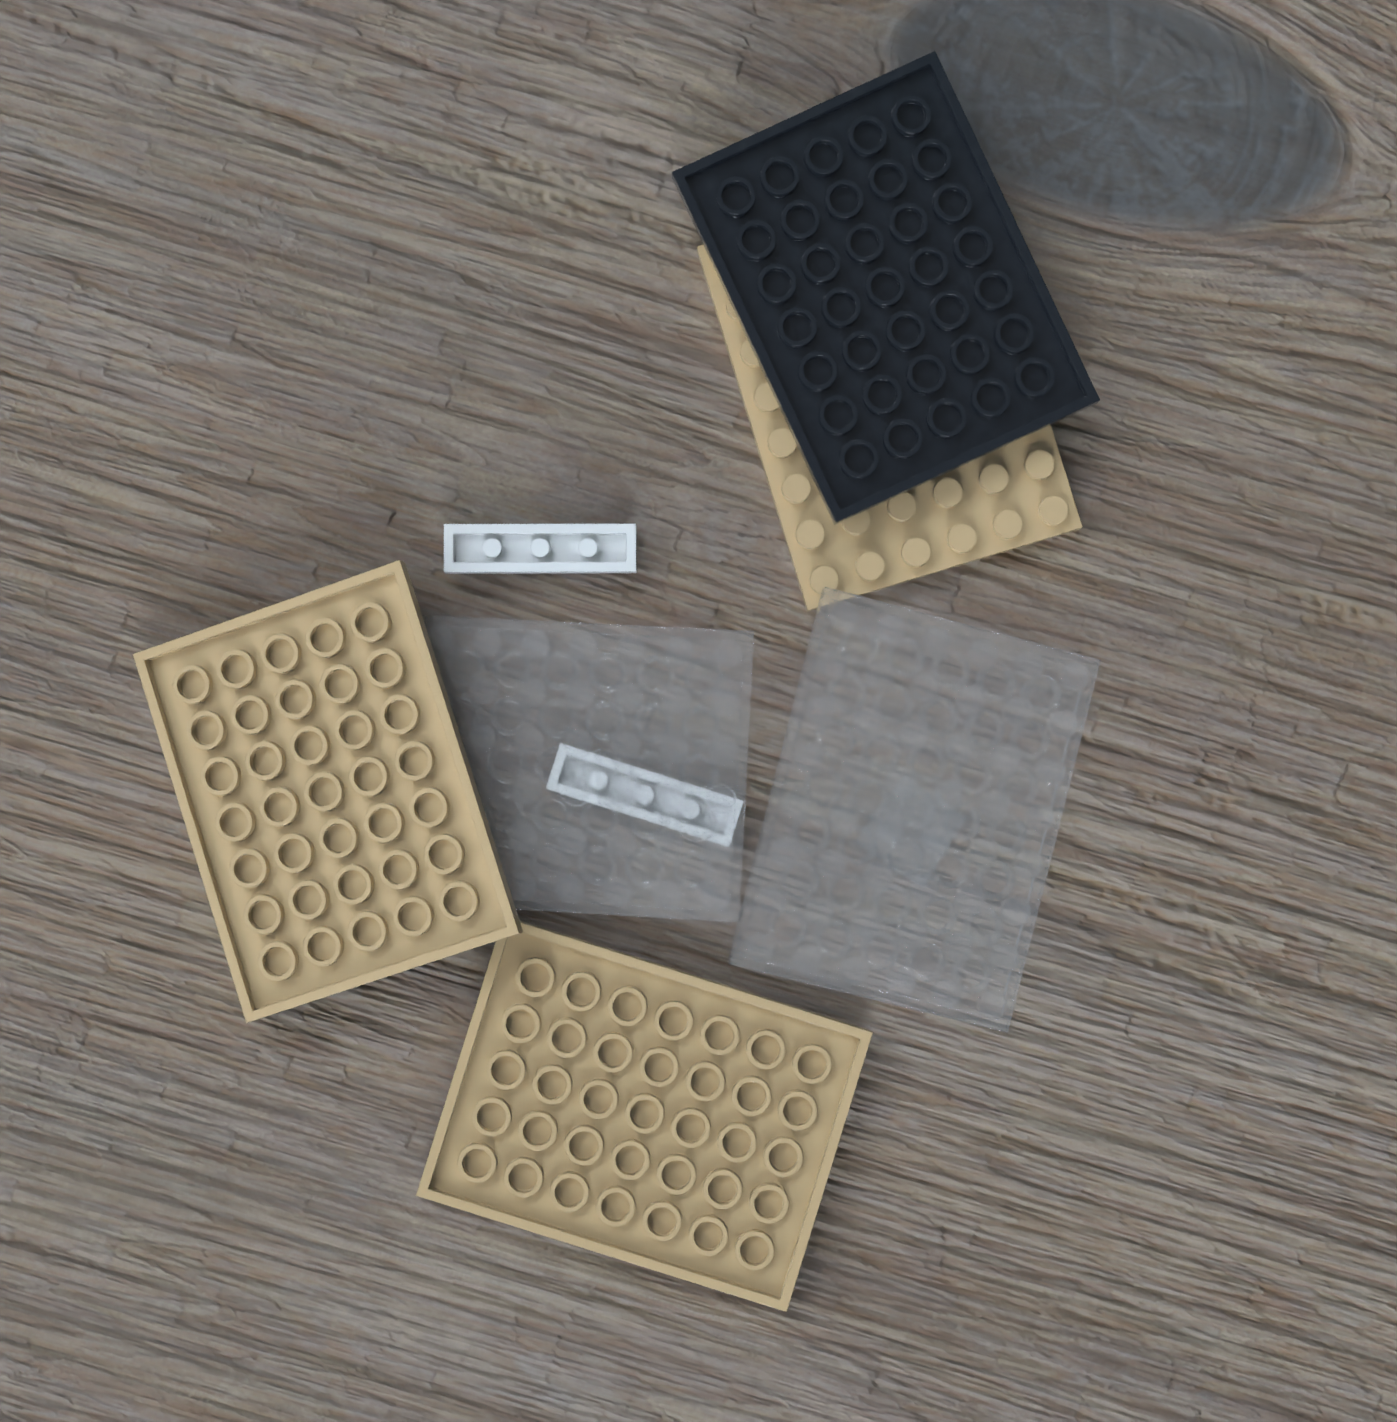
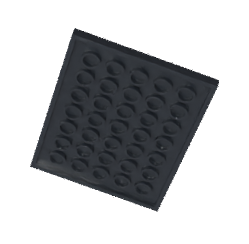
(885, 287)

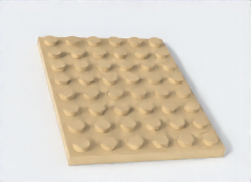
(955, 519)
(327, 792)
(645, 1114)

